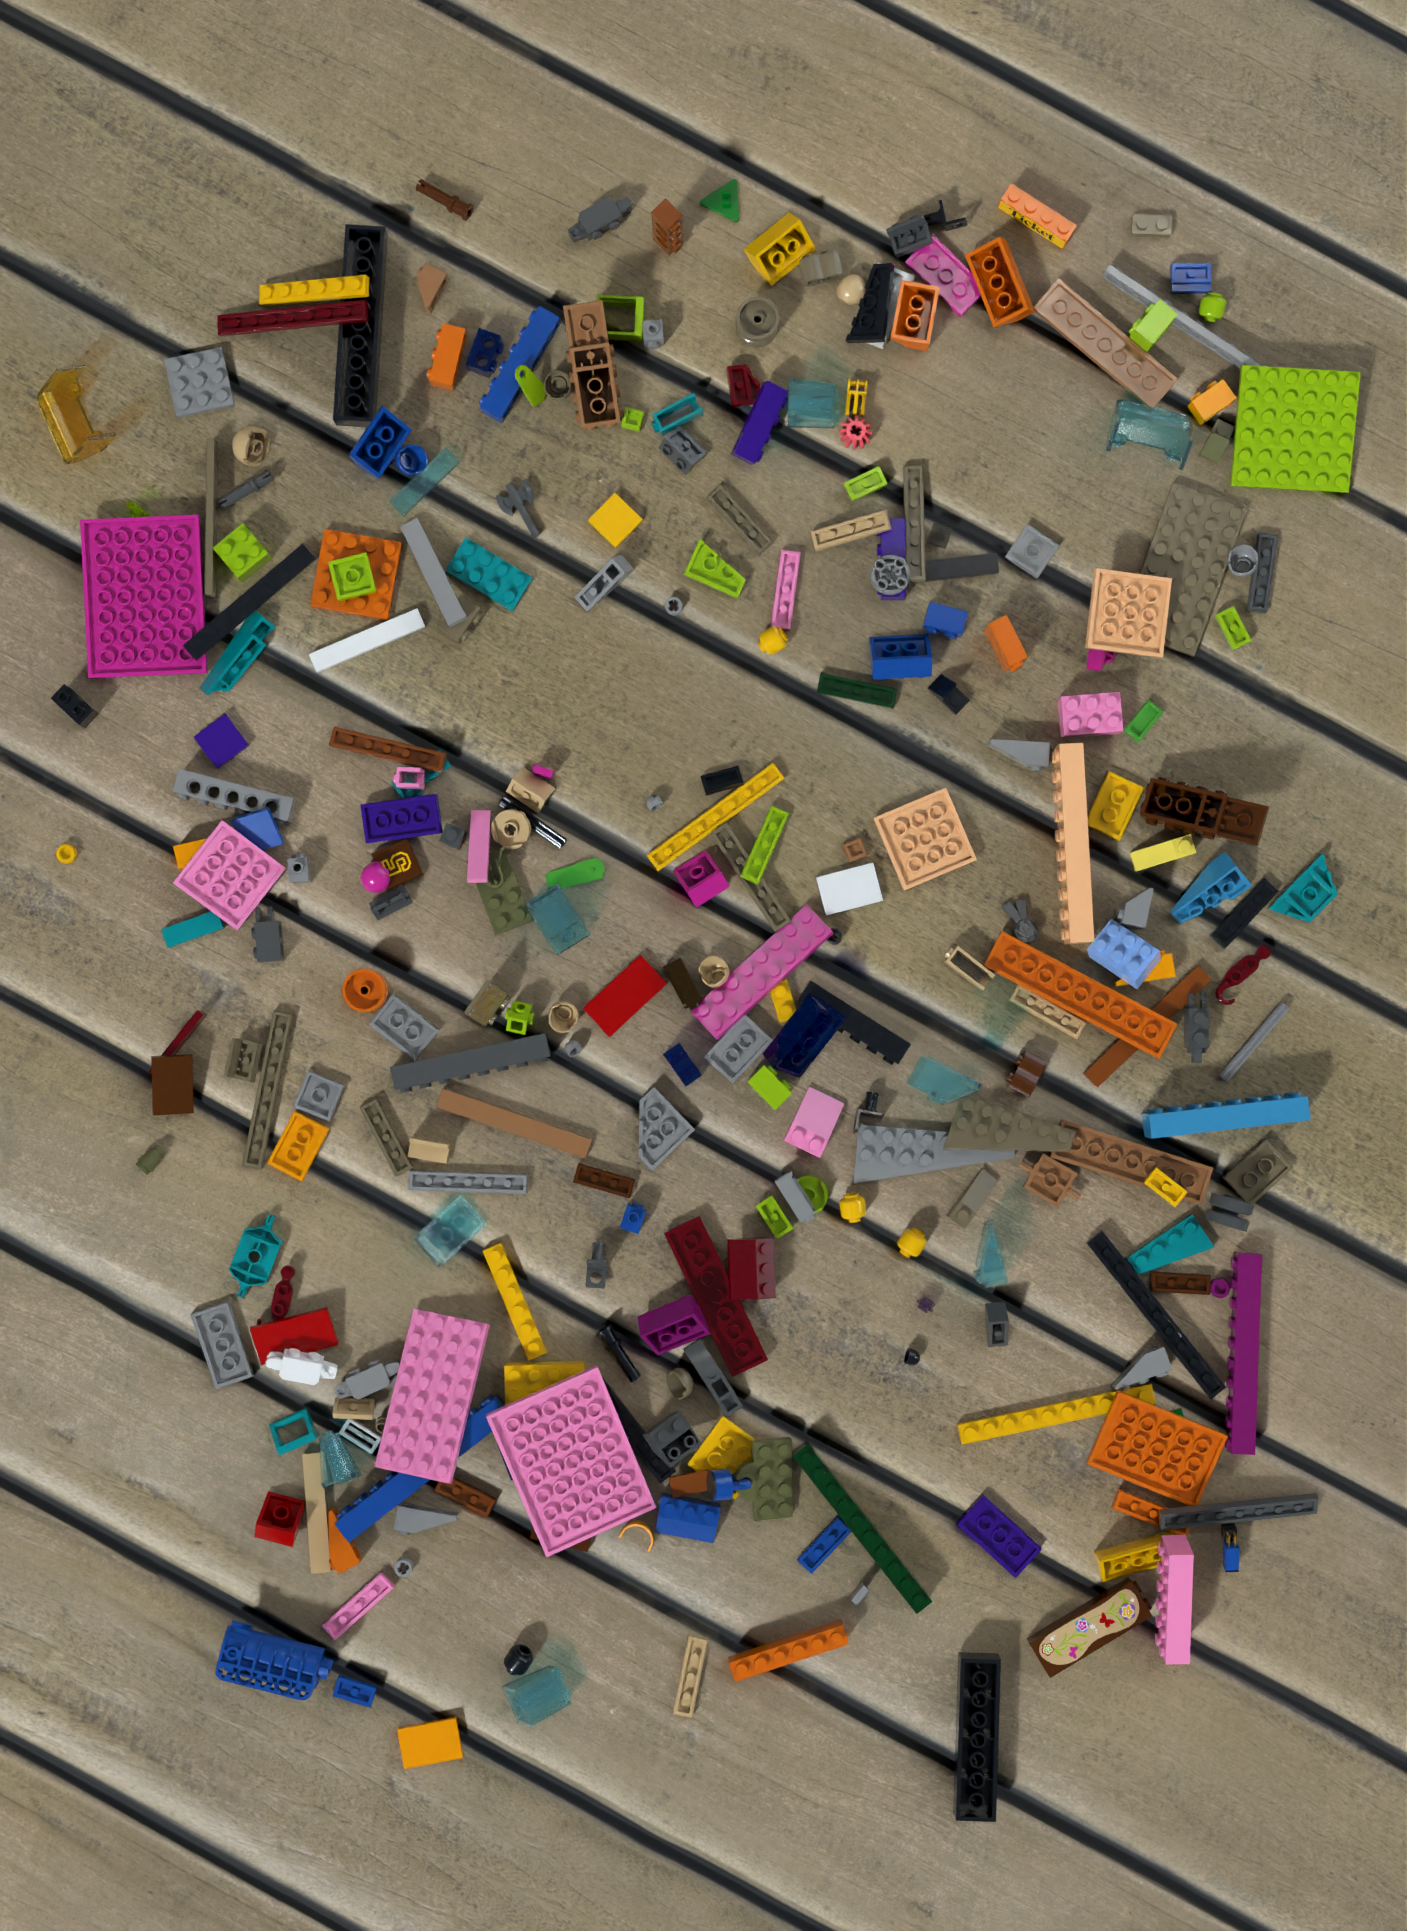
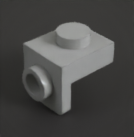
(653, 334)

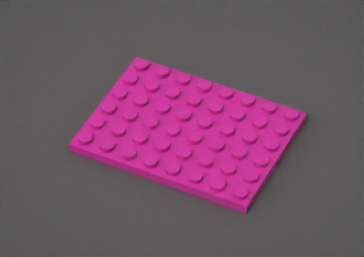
(142, 595)

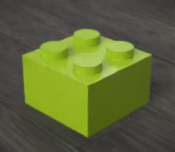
(1152, 325)
(242, 552)
(769, 1087)

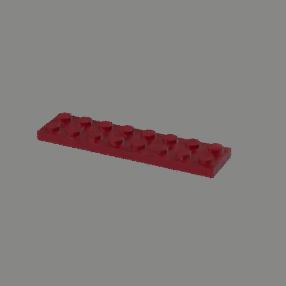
(711, 1291)

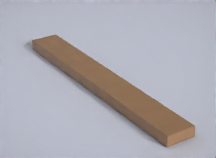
(514, 1123)

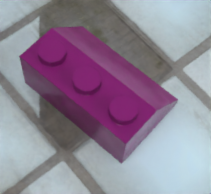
(673, 1325)

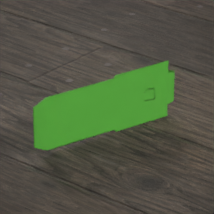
(579, 873)

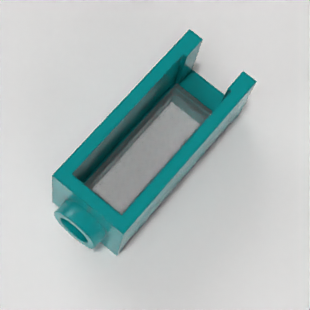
(676, 414)

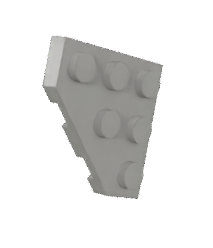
(659, 1128)

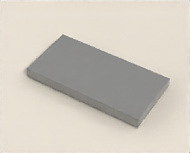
(222, 1344)

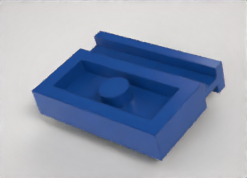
(1190, 278)

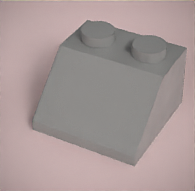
(1135, 910)

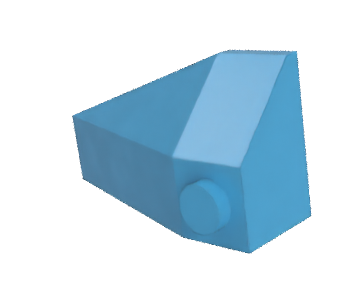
(1216, 883)

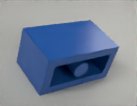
(944, 620)

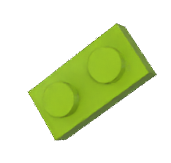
(865, 484)
(1233, 628)
(774, 1216)

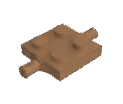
(1050, 1180)

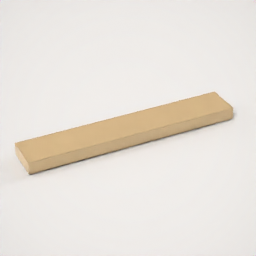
(316, 1514)

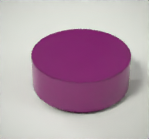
(1219, 1288)

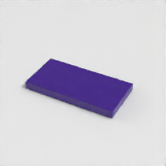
(401, 818)
(999, 1535)

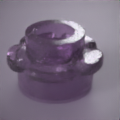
(925, 1304)

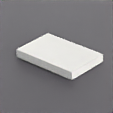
(849, 889)

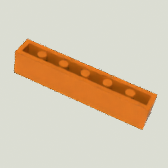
(788, 1650)

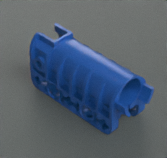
(271, 1661)

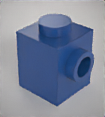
(633, 1217)

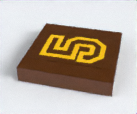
(400, 862)

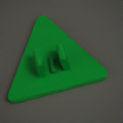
(724, 201)

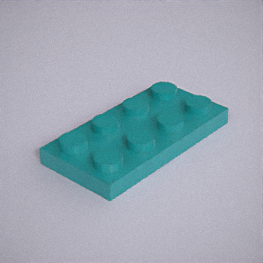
(489, 574)

